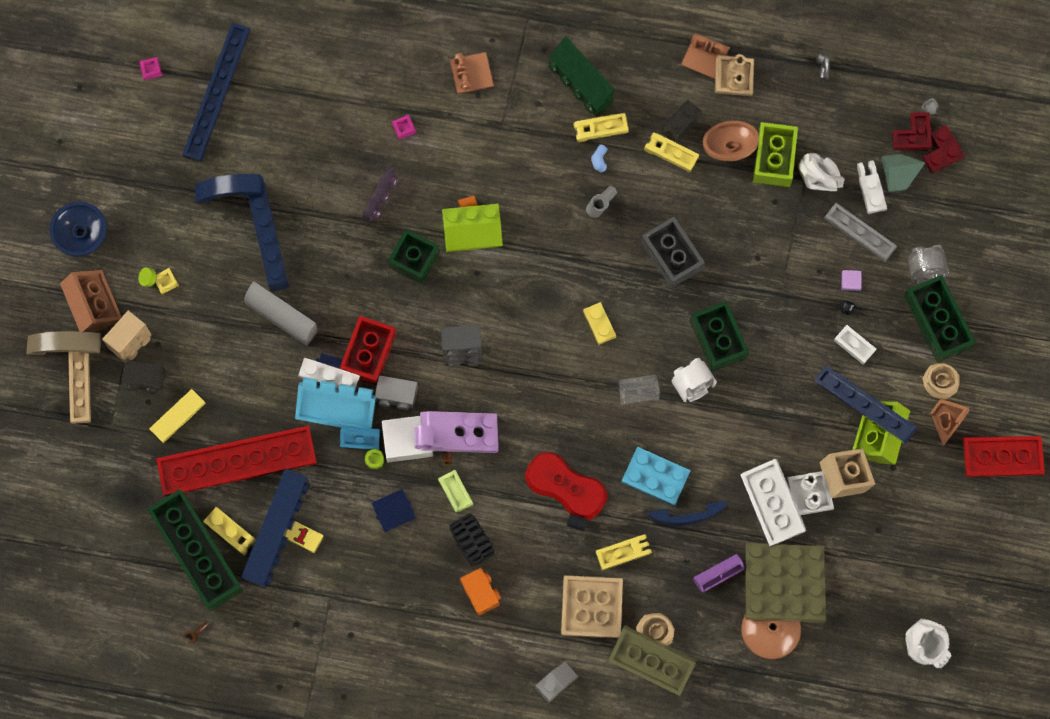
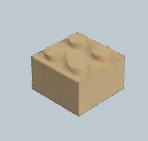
(127, 337)
(847, 473)

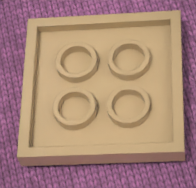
(592, 607)

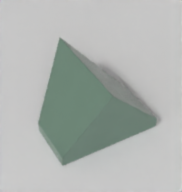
(900, 171)

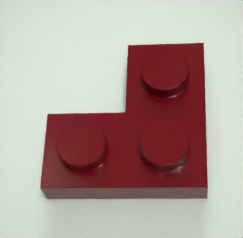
(918, 137)
(947, 150)

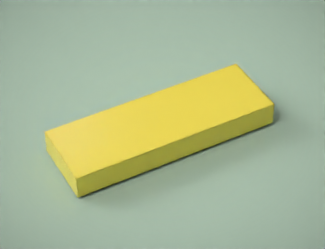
(177, 416)

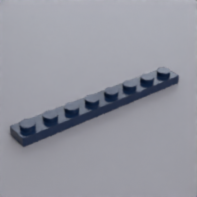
(216, 92)

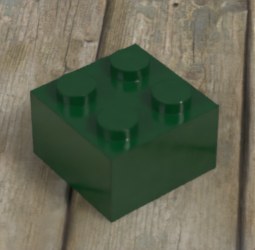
(413, 256)

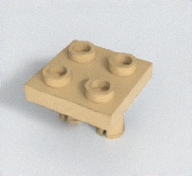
(734, 75)

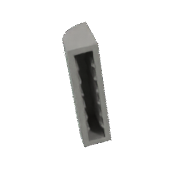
(280, 313)

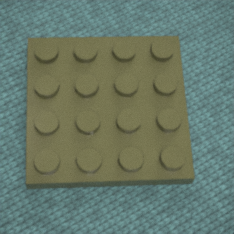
(785, 583)

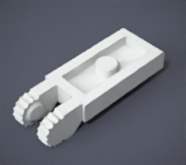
(871, 189)

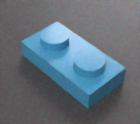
(360, 438)

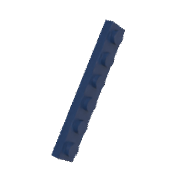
(865, 404)

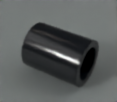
(576, 522)

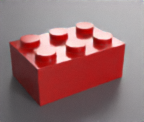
(368, 349)

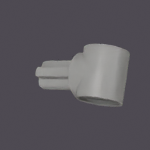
(602, 201)

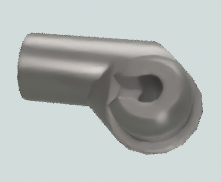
(825, 66)

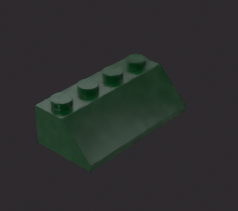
(581, 77)

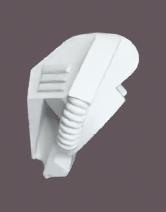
(820, 173)
(928, 643)

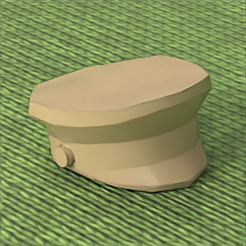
(941, 381)
(656, 627)

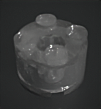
(927, 263)

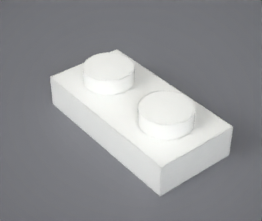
(855, 344)

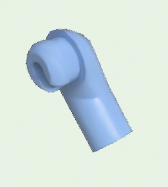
(597, 158)

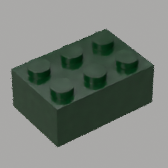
(719, 336)

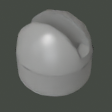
(930, 106)

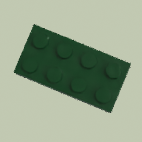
(939, 319)

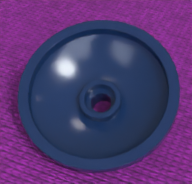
(70, 221)

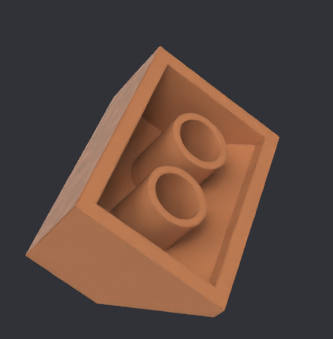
(90, 300)

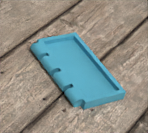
(334, 406)

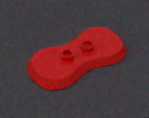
(552, 477)

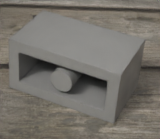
(396, 392)

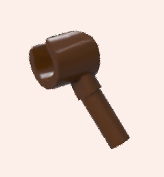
(195, 633)

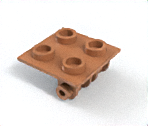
(702, 55)
(471, 72)

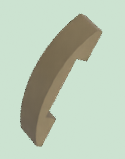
(63, 342)

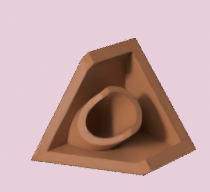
(947, 418)

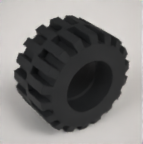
(471, 539)

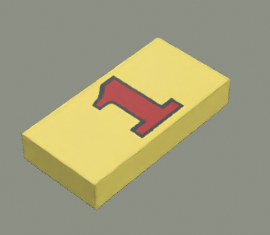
(304, 537)

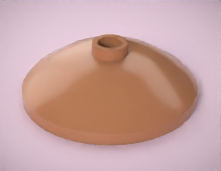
(730, 140)
(770, 643)

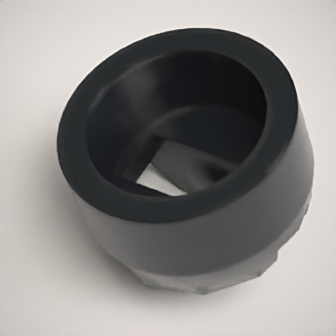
(847, 306)

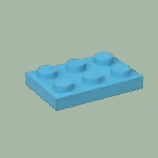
(655, 476)

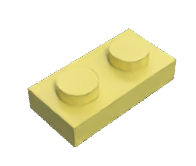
(599, 323)

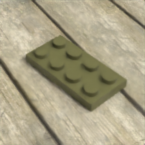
(652, 660)

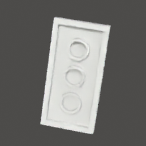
(773, 502)

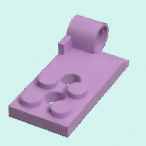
(438, 432)

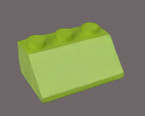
(472, 227)
(876, 442)

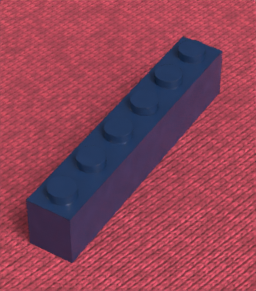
(268, 240)
(274, 529)

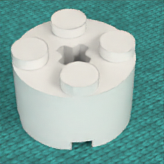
(693, 380)

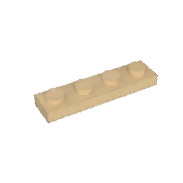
(79, 387)

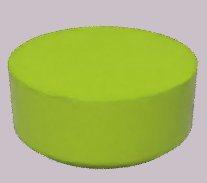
(147, 277)
(374, 459)

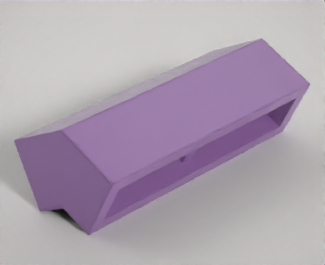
(719, 573)

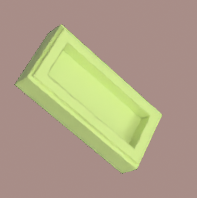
(455, 491)

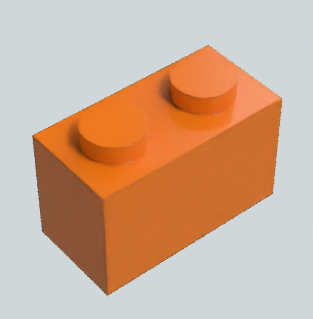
(480, 592)

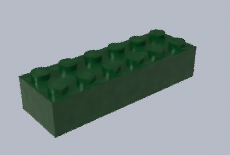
(195, 550)

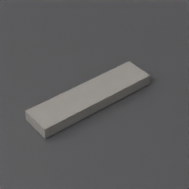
(860, 232)

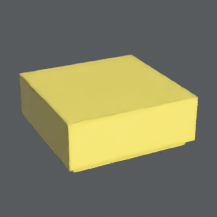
(166, 281)

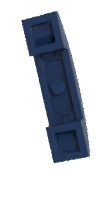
(227, 185)
(662, 516)

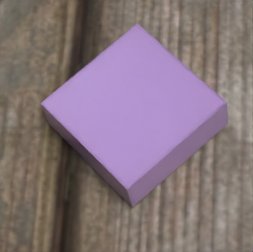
(851, 280)

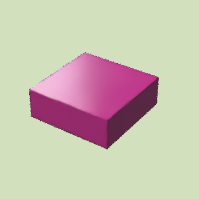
(150, 68)
(403, 127)

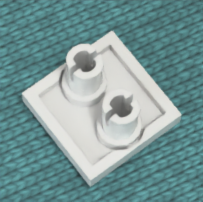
(810, 493)

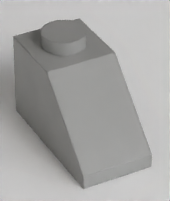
(556, 682)

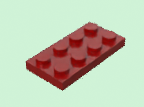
(1003, 456)

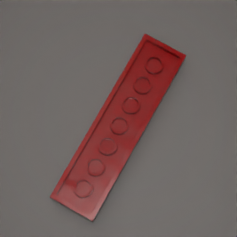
(236, 461)

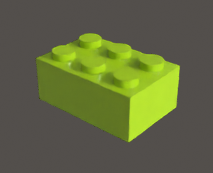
(775, 154)

